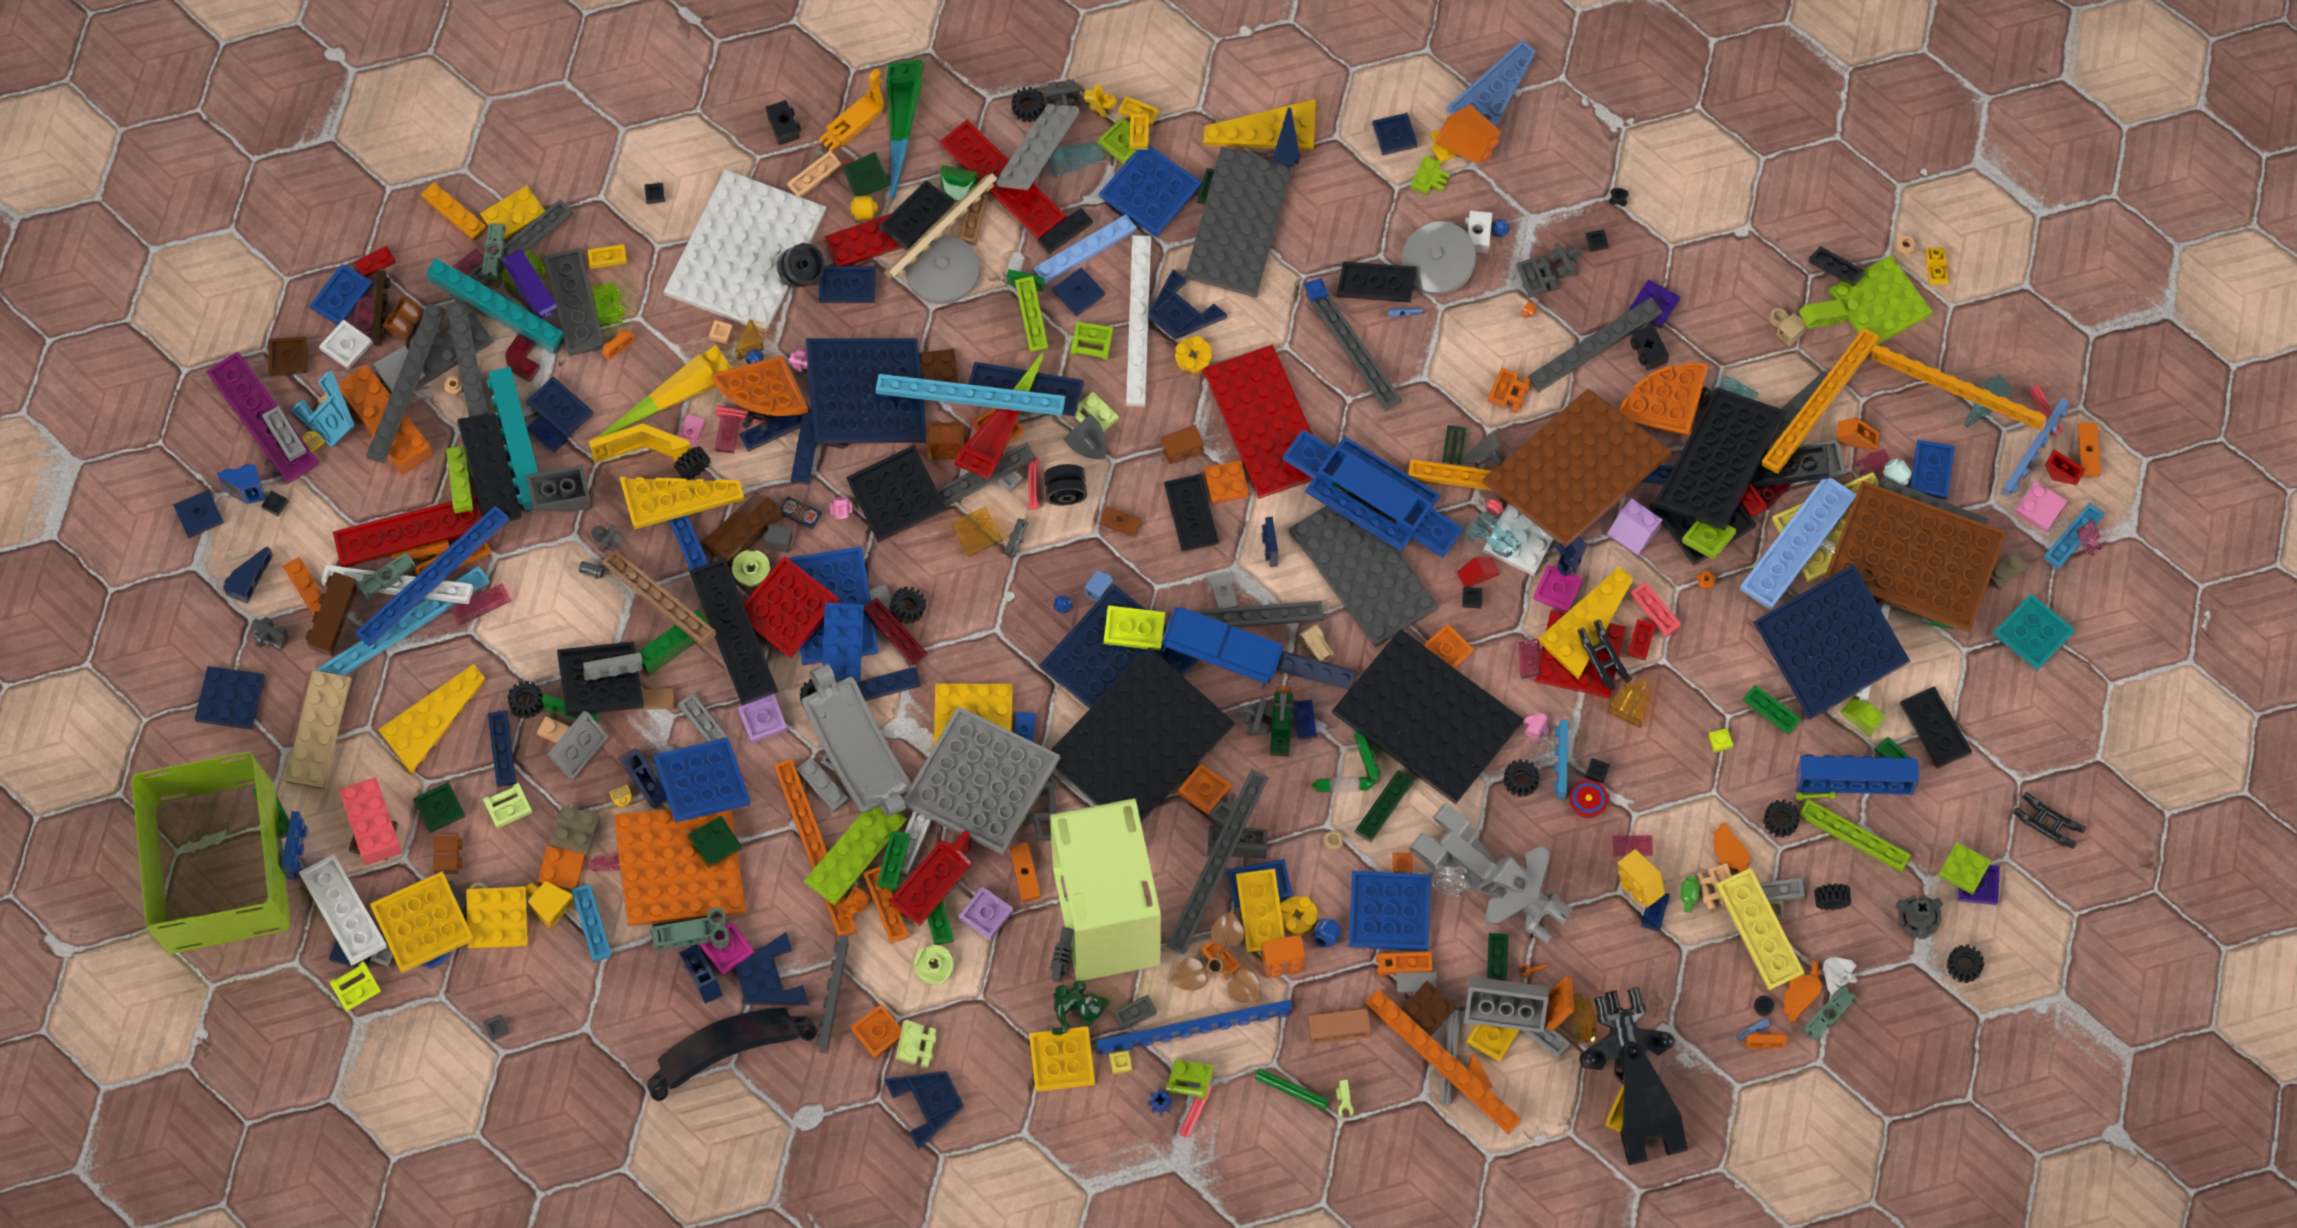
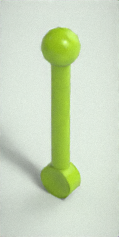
(1799, 796)

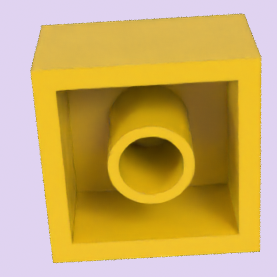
(1640, 878)

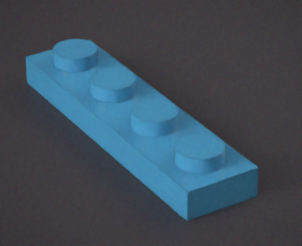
(2069, 540)
(1560, 768)
(591, 923)

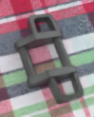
(1037, 818)

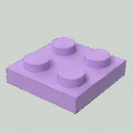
(762, 718)
(986, 913)

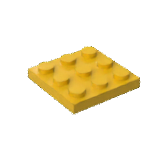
(497, 917)
(1062, 1059)

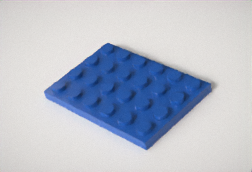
(844, 576)

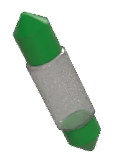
(1343, 784)

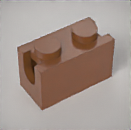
(1182, 444)

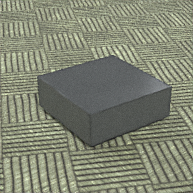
(496, 1028)

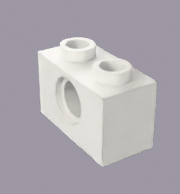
(1479, 222)

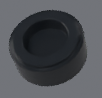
(1763, 1005)

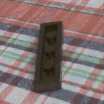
(381, 301)

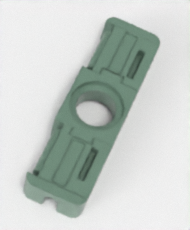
(492, 262)
(375, 582)
(1820, 1022)

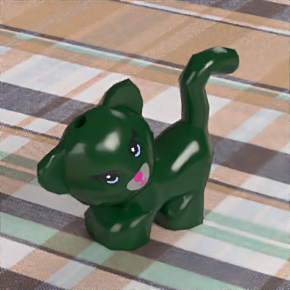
(1087, 1005)

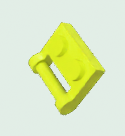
(358, 992)

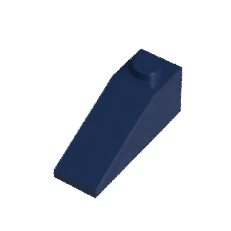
(1287, 145)
(245, 578)
(643, 777)
(701, 974)

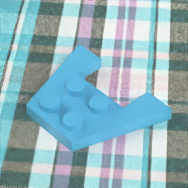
(331, 418)

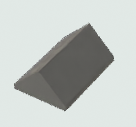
(1250, 845)

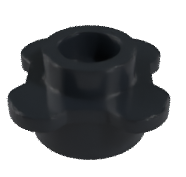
(1615, 192)

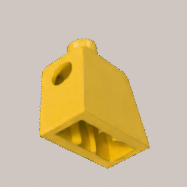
(549, 902)

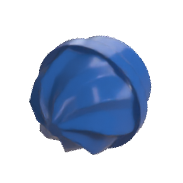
(1499, 227)
(754, 356)
(1062, 604)

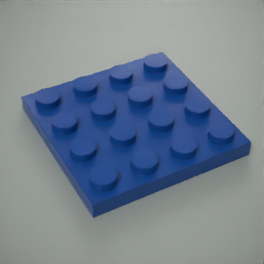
(1150, 189)
(701, 780)
(1389, 911)

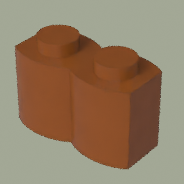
(403, 318)
(446, 853)

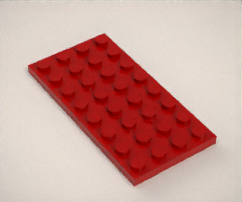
(1260, 416)

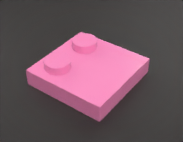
(2041, 506)

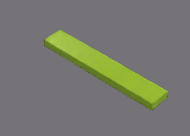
(1854, 835)

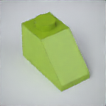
(1863, 716)

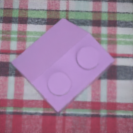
(1635, 527)

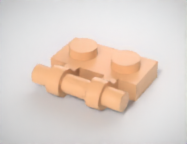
(1716, 875)

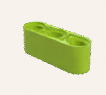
(1823, 314)

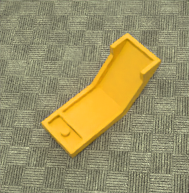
(636, 438)

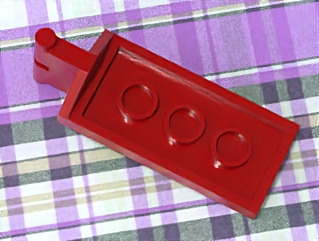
(933, 879)

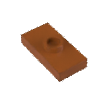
(1120, 521)

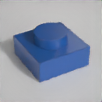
(1316, 289)

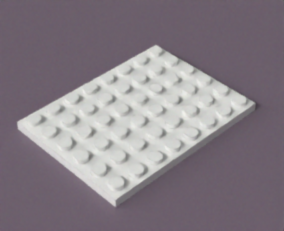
(736, 250)

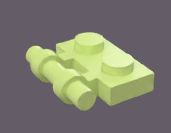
(910, 1041)

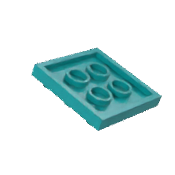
(2034, 632)

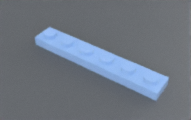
(1085, 249)

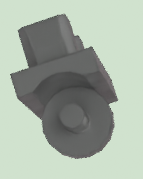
(1065, 95)
(1559, 254)
(609, 538)
(267, 635)
(1256, 725)

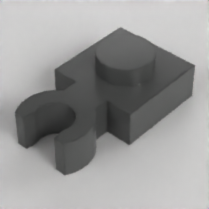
(1222, 810)

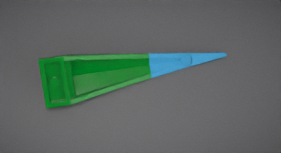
(903, 93)

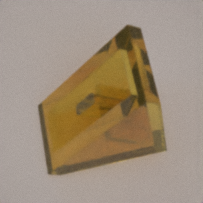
(749, 341)

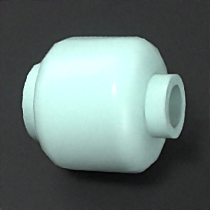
(1897, 471)

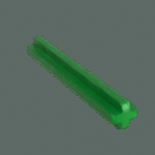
(1291, 1089)

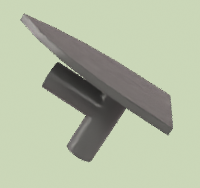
(1088, 439)
(1484, 450)

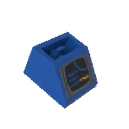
(243, 483)

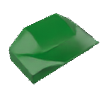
(957, 181)

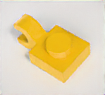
(1439, 152)

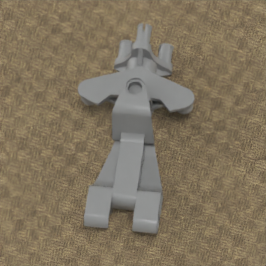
(1505, 880)

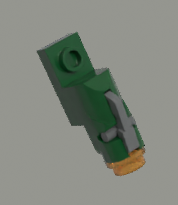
(1281, 721)

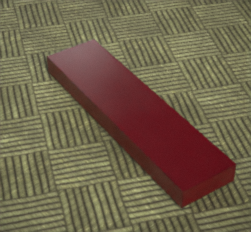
(894, 632)

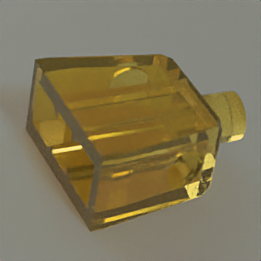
(1631, 703)
(1583, 1020)

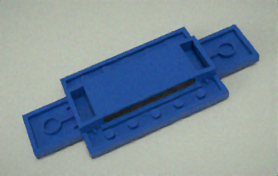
(1378, 485)

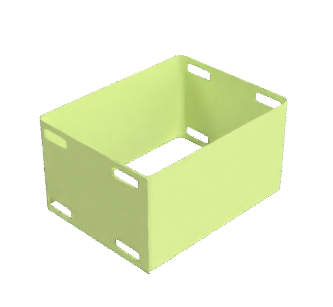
(1103, 880)

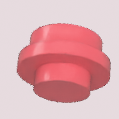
(1494, 507)

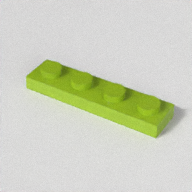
(1031, 314)
(459, 479)

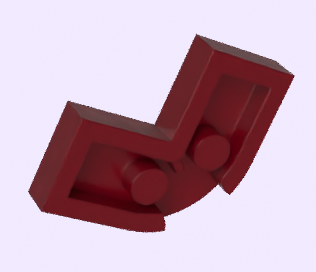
(517, 358)

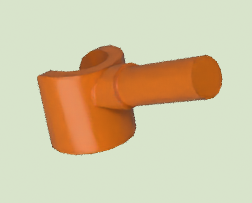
(1531, 969)

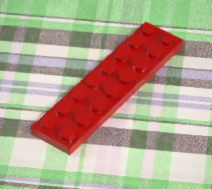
(979, 155)
(403, 532)

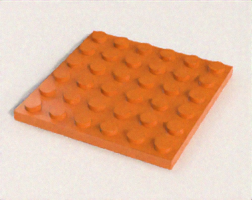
(665, 873)

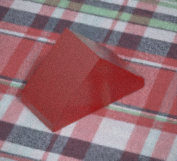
(2063, 469)
(1477, 571)

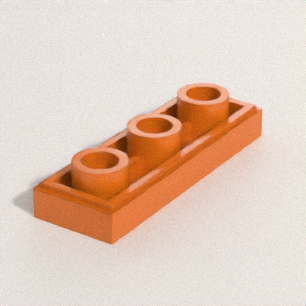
(2089, 441)
(422, 552)
(1023, 862)

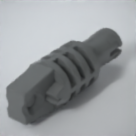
(1062, 954)

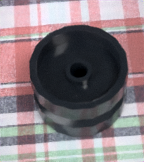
(800, 265)
(1065, 484)

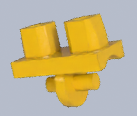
(1099, 100)

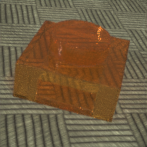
(1402, 863)

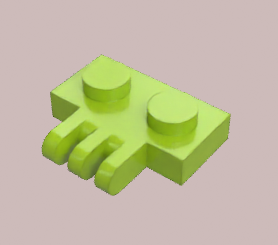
(1429, 176)

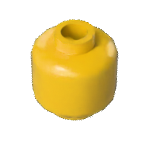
(863, 207)

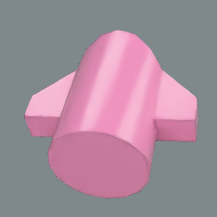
(1536, 725)

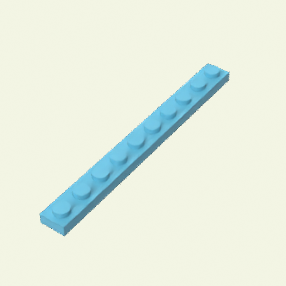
(970, 394)
(413, 620)

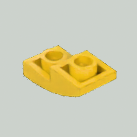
(1936, 266)

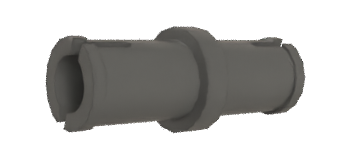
(1016, 538)

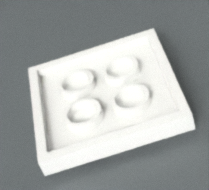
(1533, 541)

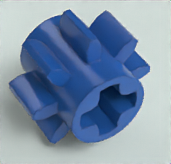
(1160, 1096)

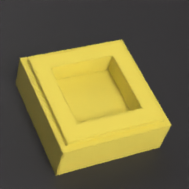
(1120, 1062)

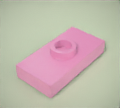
(691, 429)

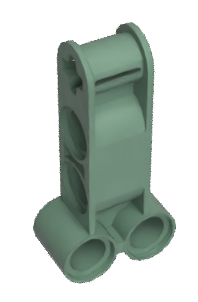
(692, 932)

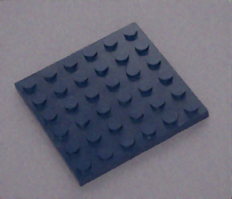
(844, 394)
(1832, 641)
(1089, 666)

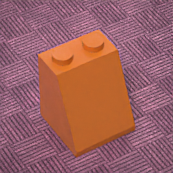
(1469, 135)

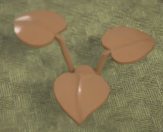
(1190, 971)

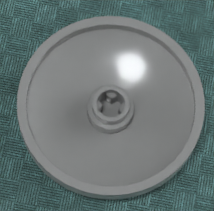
(1441, 256)
(944, 271)

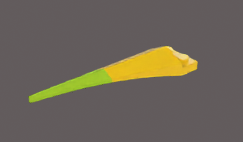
(686, 383)

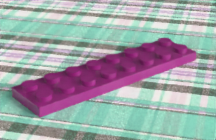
(250, 402)

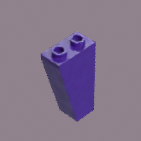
(529, 284)

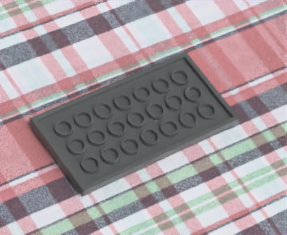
(1238, 222)
(1364, 574)

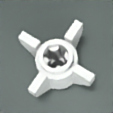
(1838, 972)

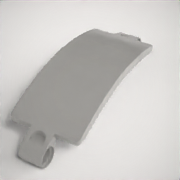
(855, 744)

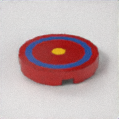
(1588, 798)

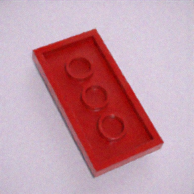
(860, 243)

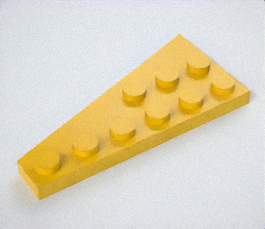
(1264, 128)
(670, 498)
(1601, 603)
(424, 723)

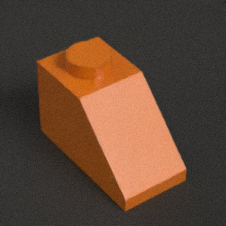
(1857, 434)

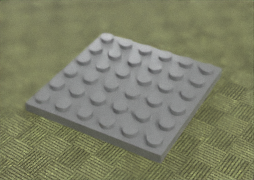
(981, 780)

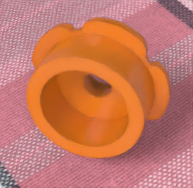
(1529, 309)
(1706, 584)

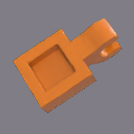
(856, 901)

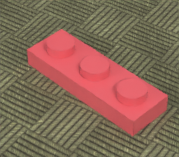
(1655, 609)

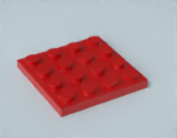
(788, 607)
(1556, 675)

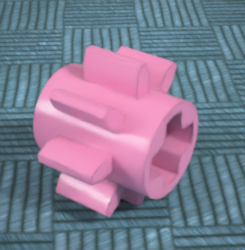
(798, 360)
(841, 507)

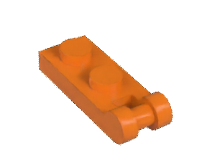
(1404, 963)

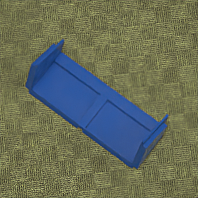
(1222, 645)

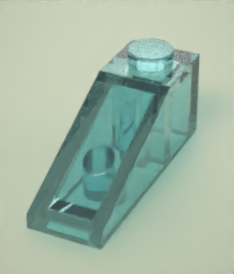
(1074, 157)
(1998, 387)

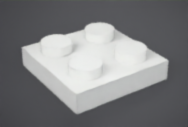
(345, 344)

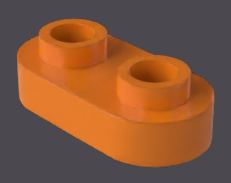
(617, 345)

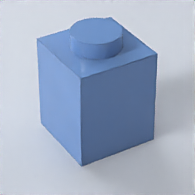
(1098, 585)

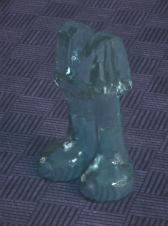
(1501, 544)

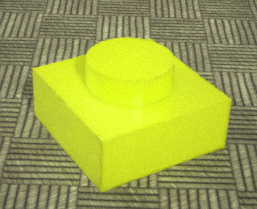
(1720, 740)

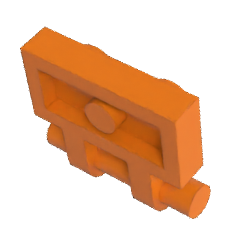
(1503, 388)

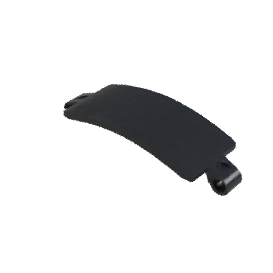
(723, 1040)

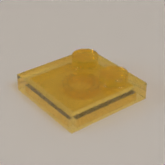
(976, 531)

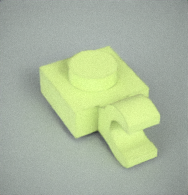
(1343, 1094)

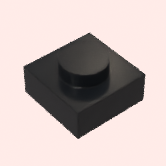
(654, 193)
(1597, 240)
(274, 503)
(1472, 597)
(1597, 770)

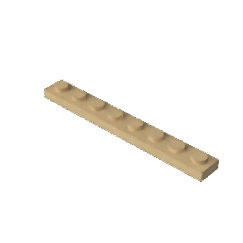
(935, 231)

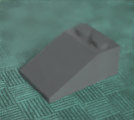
(559, 490)

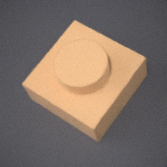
(720, 332)

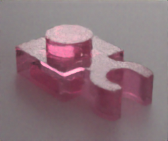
(1874, 461)
(2088, 537)

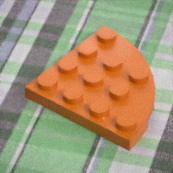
(762, 388)
(1667, 398)

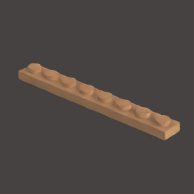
(659, 598)

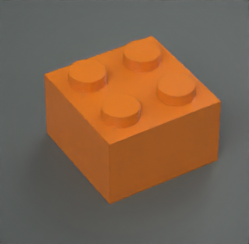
(1283, 956)

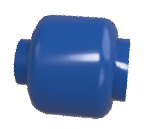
(1326, 933)

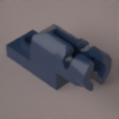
(1570, 556)

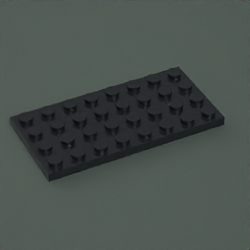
(1720, 458)

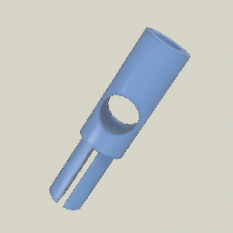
(1396, 312)
(1759, 1026)

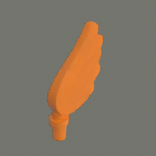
(1730, 849)
(1802, 993)

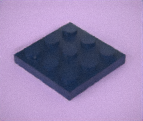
(229, 698)

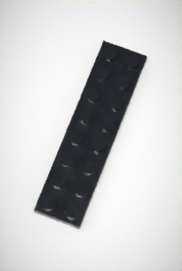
(733, 631)

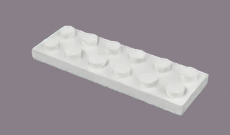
(342, 910)

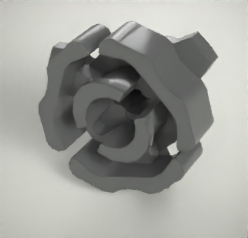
(1920, 920)

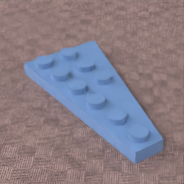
(1497, 86)

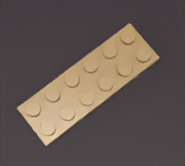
(318, 729)

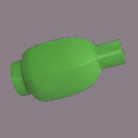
(1689, 892)

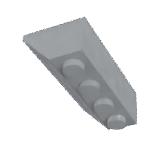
(1506, 1004)

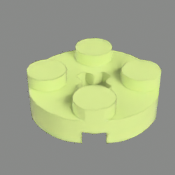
(750, 579)
(937, 975)

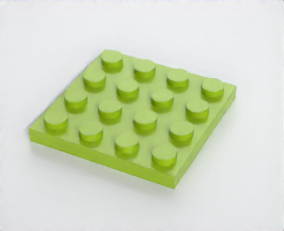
(1882, 300)

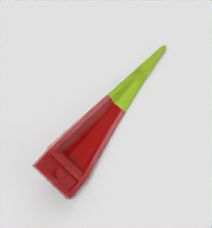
(987, 445)

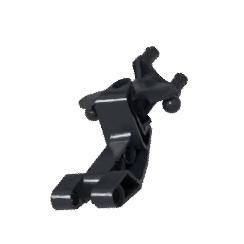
(1646, 1103)

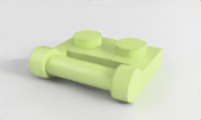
(1101, 412)
(510, 810)

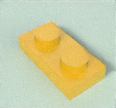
(1132, 106)
(1139, 131)
(607, 256)

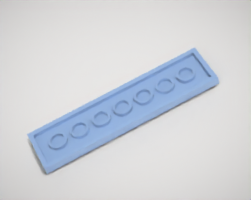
(1798, 542)

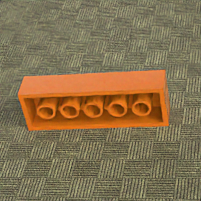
(367, 402)

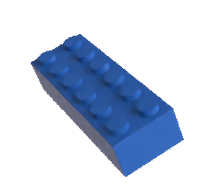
(1857, 775)

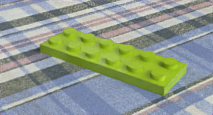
(853, 854)

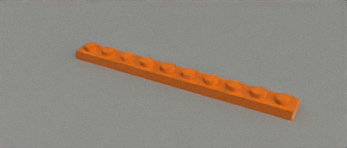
(810, 837)
(1443, 1062)

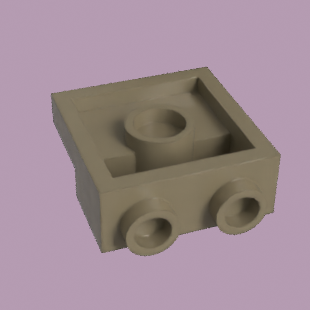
(575, 829)

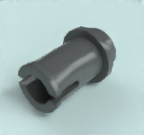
(591, 569)

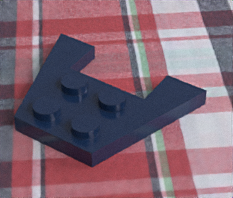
(1177, 315)
(761, 979)
(935, 1098)

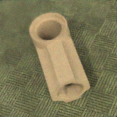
(1314, 640)

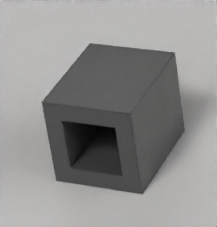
(778, 538)

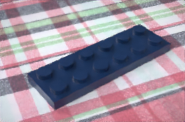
(1007, 378)

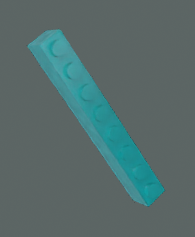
(494, 305)
(514, 431)

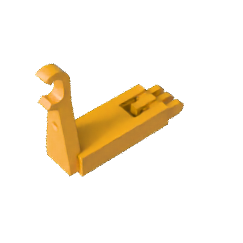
(857, 116)

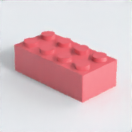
(370, 821)

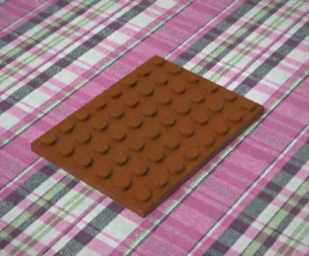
(1576, 467)
(1918, 555)

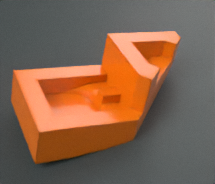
(1478, 1071)

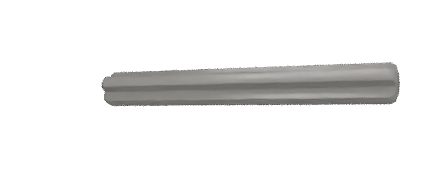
(1451, 1047)

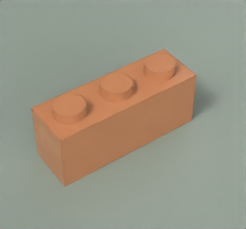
(1339, 1025)

